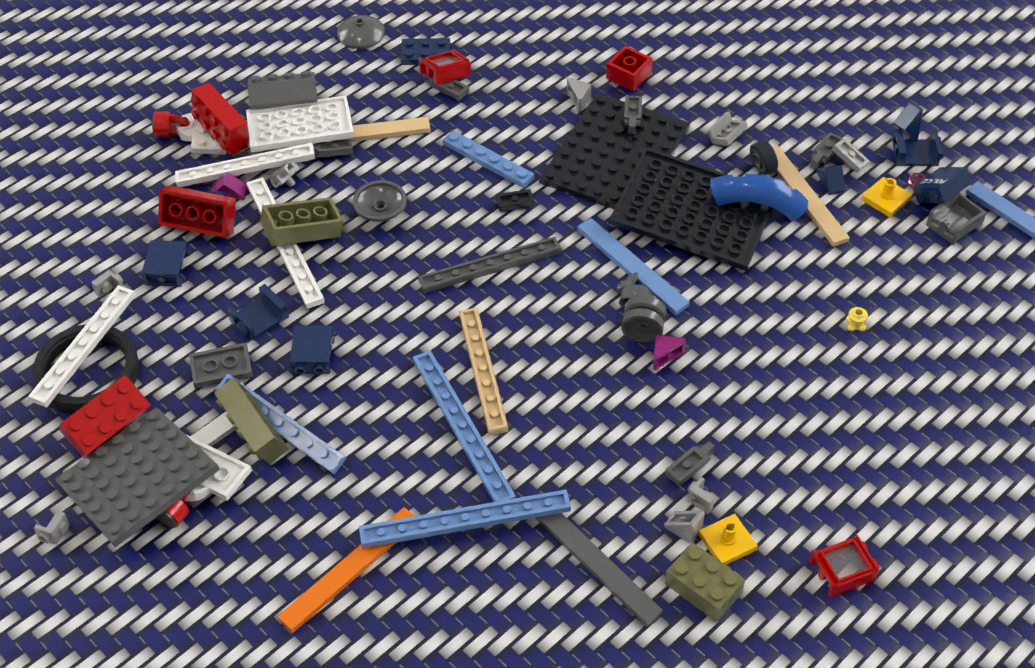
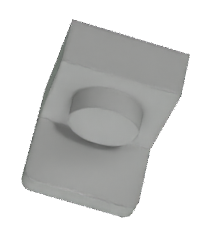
(106, 283)
(700, 498)

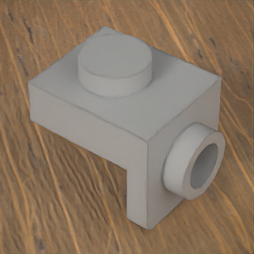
(54, 531)

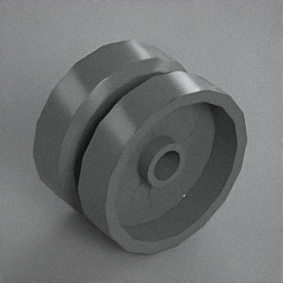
(643, 318)

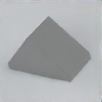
(579, 92)
(685, 524)

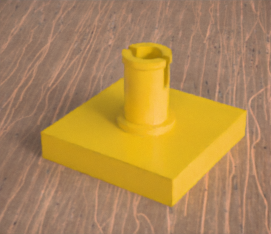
(886, 196)
(728, 540)

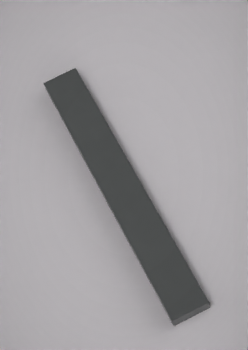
(489, 264)
(602, 567)

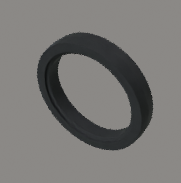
(61, 342)

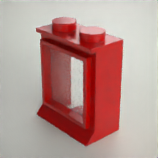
(446, 66)
(845, 565)

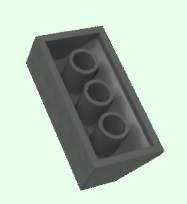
(282, 90)

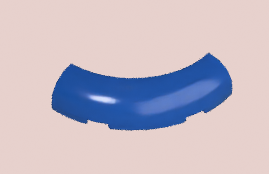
(759, 190)

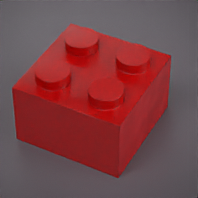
(629, 68)

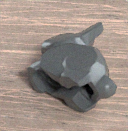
(629, 289)

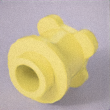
(856, 319)

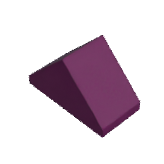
(231, 186)
(667, 349)

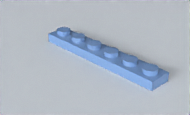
(488, 159)

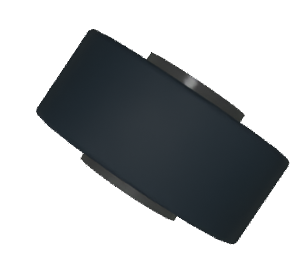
(763, 157)

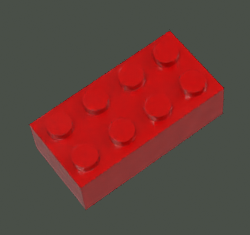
(219, 119)
(196, 211)
(104, 416)

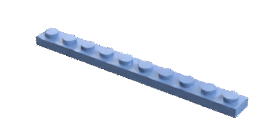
(463, 428)
(464, 518)

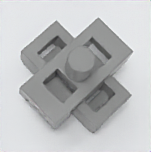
(284, 174)

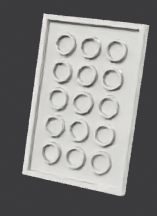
(299, 124)

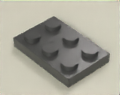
(213, 365)

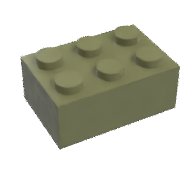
(704, 581)

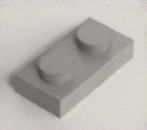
(850, 155)

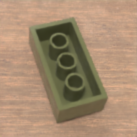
(301, 221)
(251, 421)

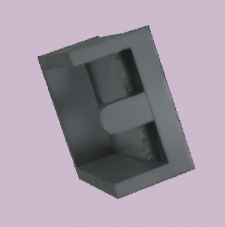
(955, 218)

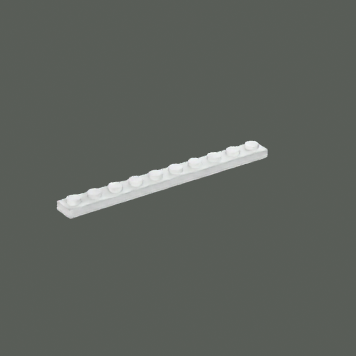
(290, 253)

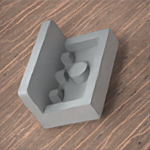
(726, 130)

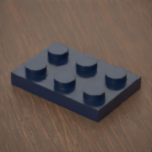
(422, 47)

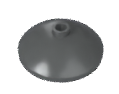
(360, 32)
(379, 201)

